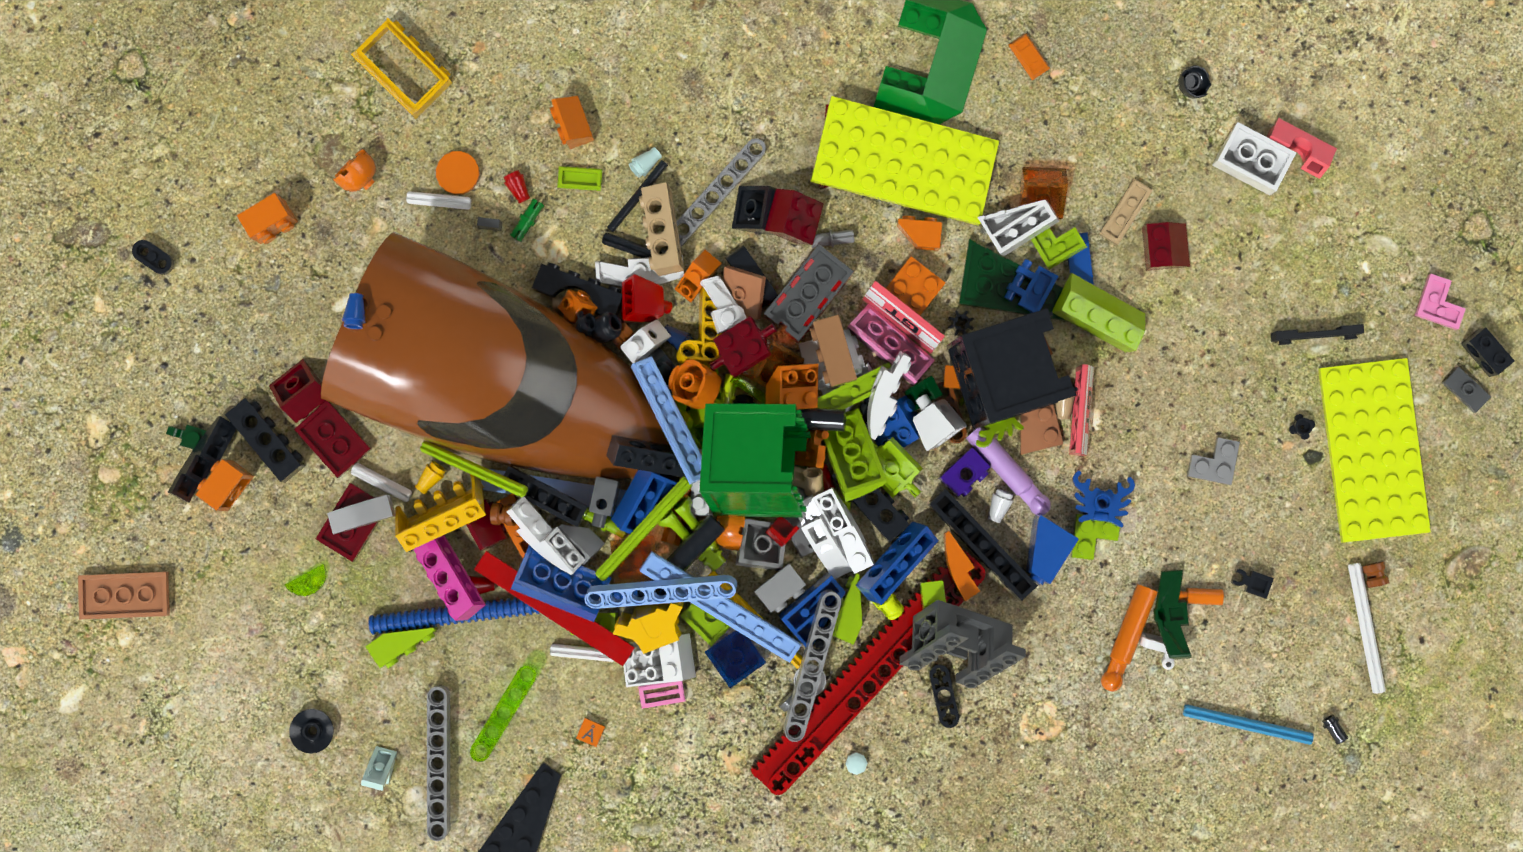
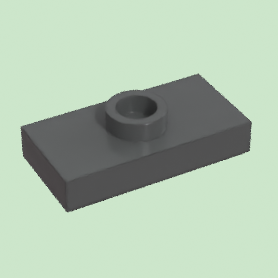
(1466, 389)

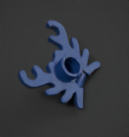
(1102, 504)

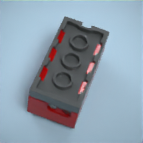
(808, 293)

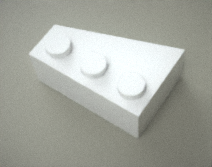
(1018, 225)

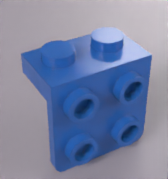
(900, 425)

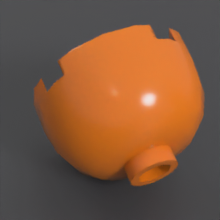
(357, 173)
(732, 536)

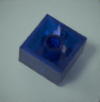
(735, 657)

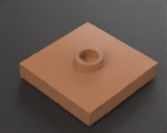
(746, 289)

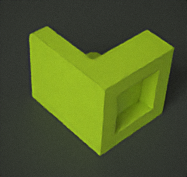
(931, 592)

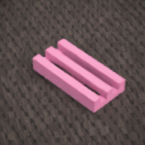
(663, 693)

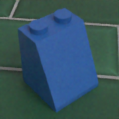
(1047, 549)

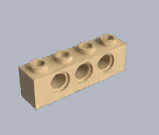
(671, 260)

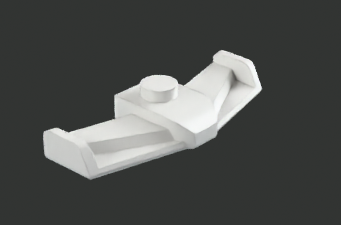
(616, 274)
(727, 312)

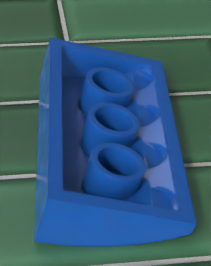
(556, 587)

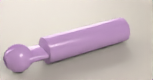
(1011, 473)

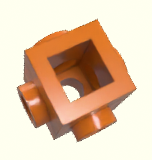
(574, 302)

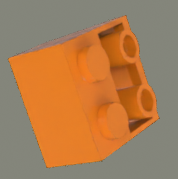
(573, 123)
(794, 385)

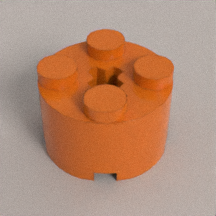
(694, 384)

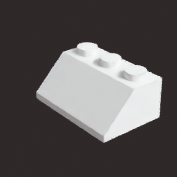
(1254, 159)

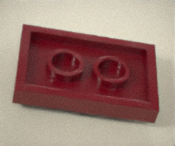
(332, 439)
(352, 541)

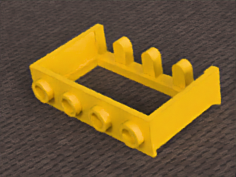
(426, 58)
(438, 522)

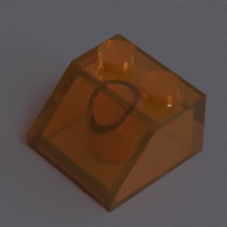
(1044, 184)

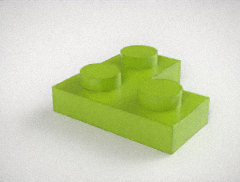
(1058, 249)
(1087, 534)

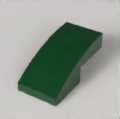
(927, 386)

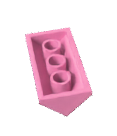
(887, 341)

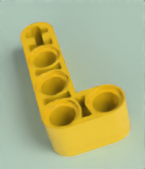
(704, 342)

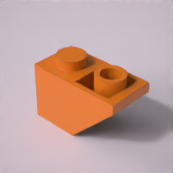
(921, 234)
(701, 268)

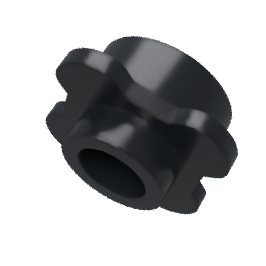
(585, 323)
(1308, 426)

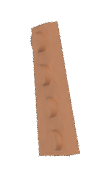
(1039, 430)

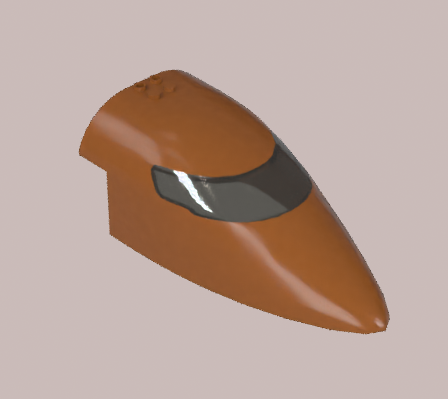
(483, 369)

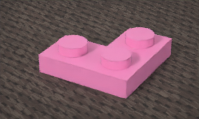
(1433, 304)

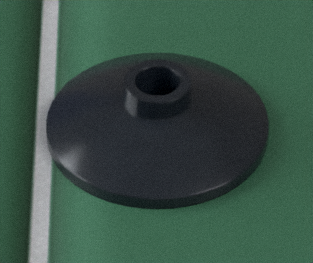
(300, 731)

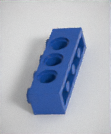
(897, 562)

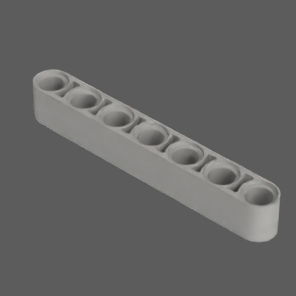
(813, 676)
(433, 772)

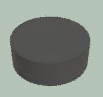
(784, 704)

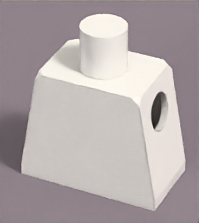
(642, 344)
(936, 422)

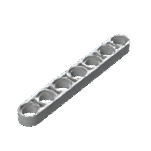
(716, 186)

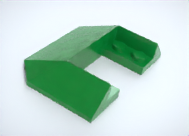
(952, 68)

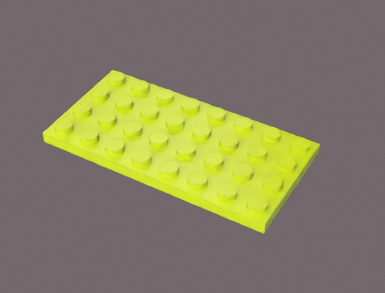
(904, 161)
(1374, 450)

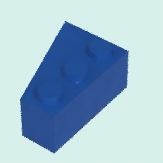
(641, 498)

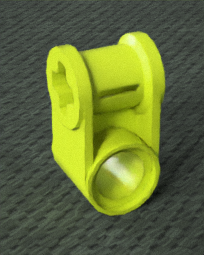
(891, 607)

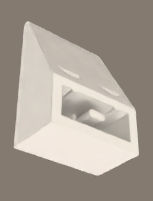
(661, 665)

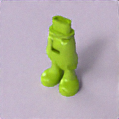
(712, 555)

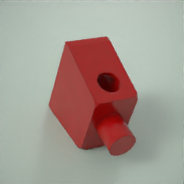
(643, 300)

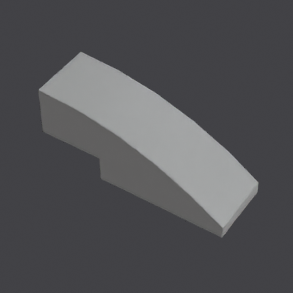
(361, 514)

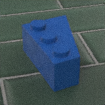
(800, 613)

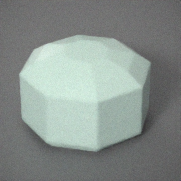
(856, 763)

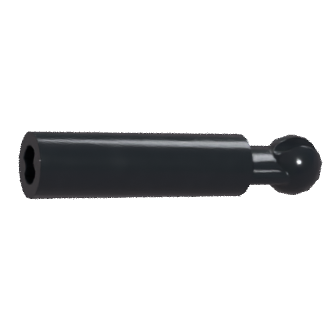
(824, 419)
(694, 545)

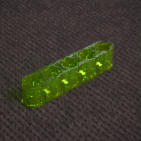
(496, 720)

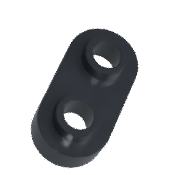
(153, 258)

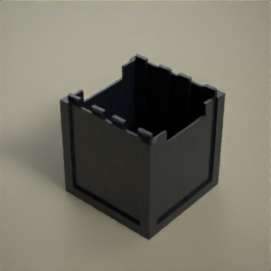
(1008, 369)

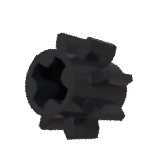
(958, 329)

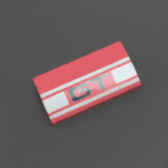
(903, 317)
(1081, 410)

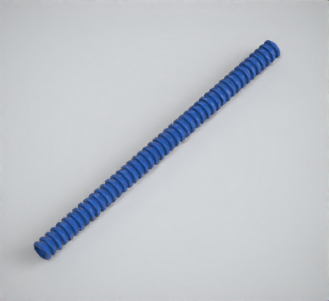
(441, 616)

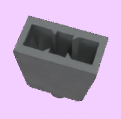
(606, 490)

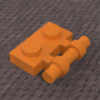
(815, 453)

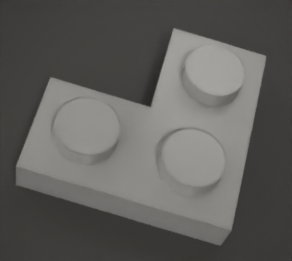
(1220, 467)

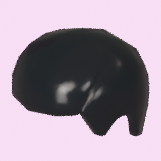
(1194, 82)

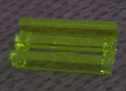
(749, 389)

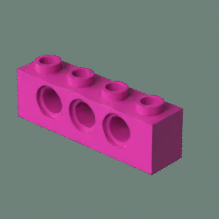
(458, 579)

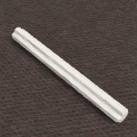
(1366, 628)

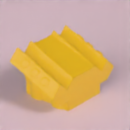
(651, 625)

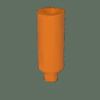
(1202, 596)

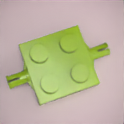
(898, 468)

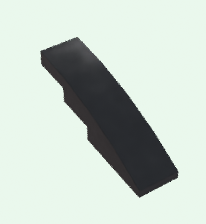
(202, 458)

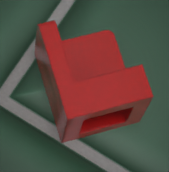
(781, 531)

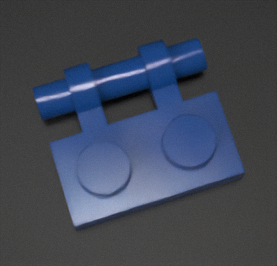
(1037, 289)

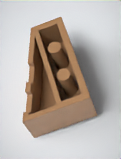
(833, 351)

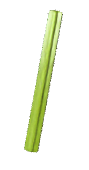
(474, 469)
(643, 529)

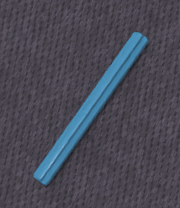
(1248, 724)

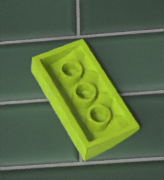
(854, 458)

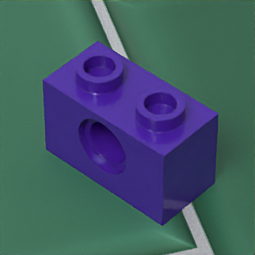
(952, 477)

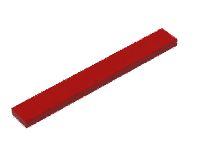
(586, 630)

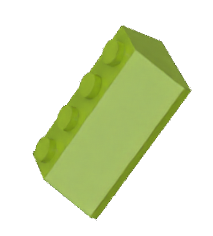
(1101, 314)

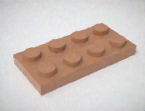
(123, 595)

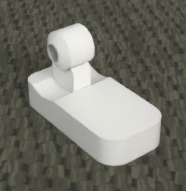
(1156, 643)

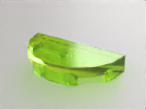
(309, 582)

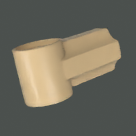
(809, 479)

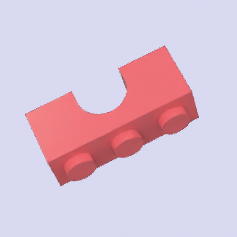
(1314, 152)

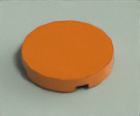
(457, 172)

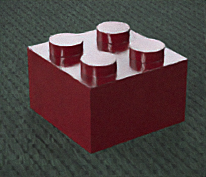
(794, 216)

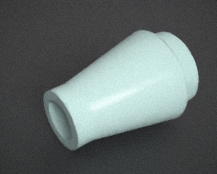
(643, 163)

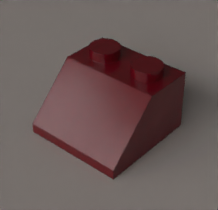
(1165, 246)
(298, 391)
(484, 533)

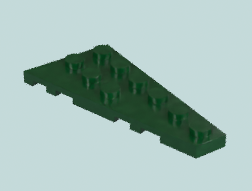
(986, 282)

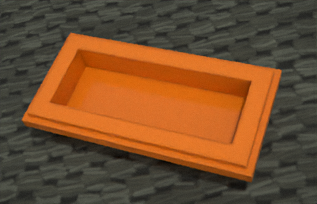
(1029, 56)

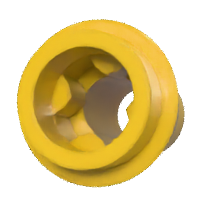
(431, 475)

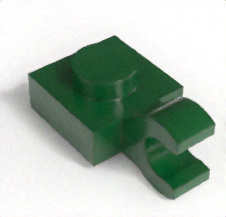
(189, 436)

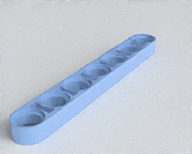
(669, 586)

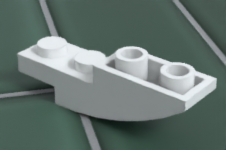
(881, 403)
(845, 529)
(542, 538)
(822, 541)

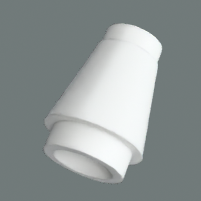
(1000, 504)

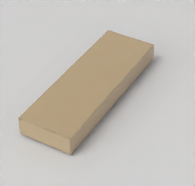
(1125, 212)

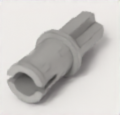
(833, 238)

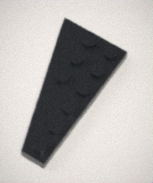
(526, 819)

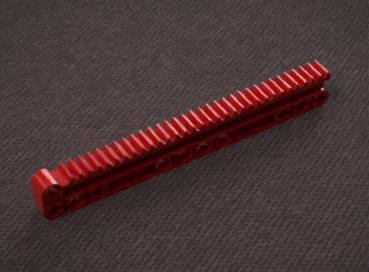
(832, 712)

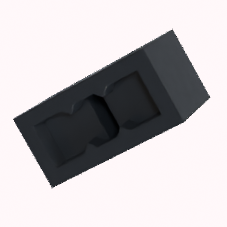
(1487, 352)

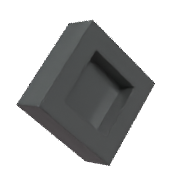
(489, 224)

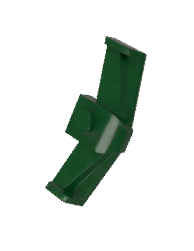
(1171, 614)

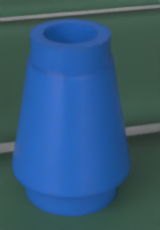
(354, 312)

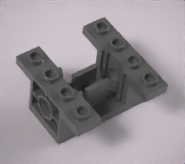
(963, 634)

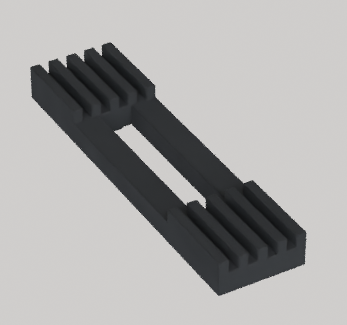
(1349, 332)

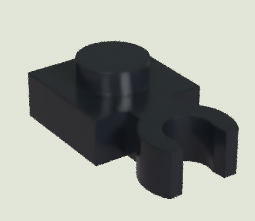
(1256, 583)

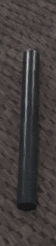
(635, 197)

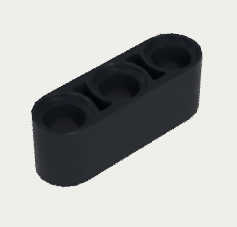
(743, 260)

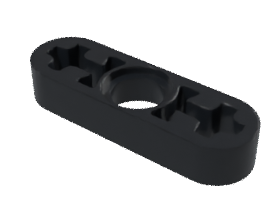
(942, 713)

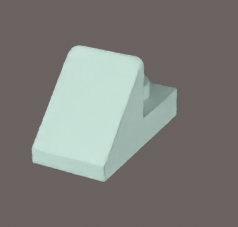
(379, 768)

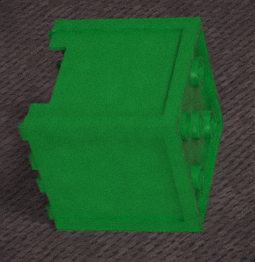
(752, 459)

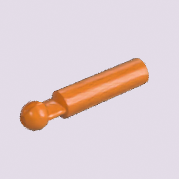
(1128, 637)

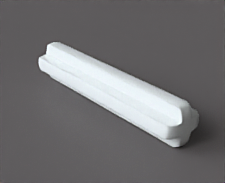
(438, 200)
(381, 482)
(578, 652)

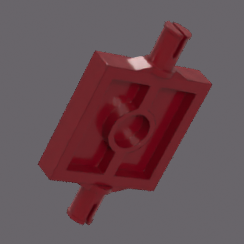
(742, 346)

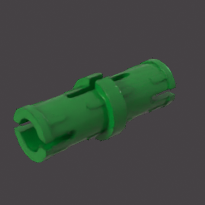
(527, 220)

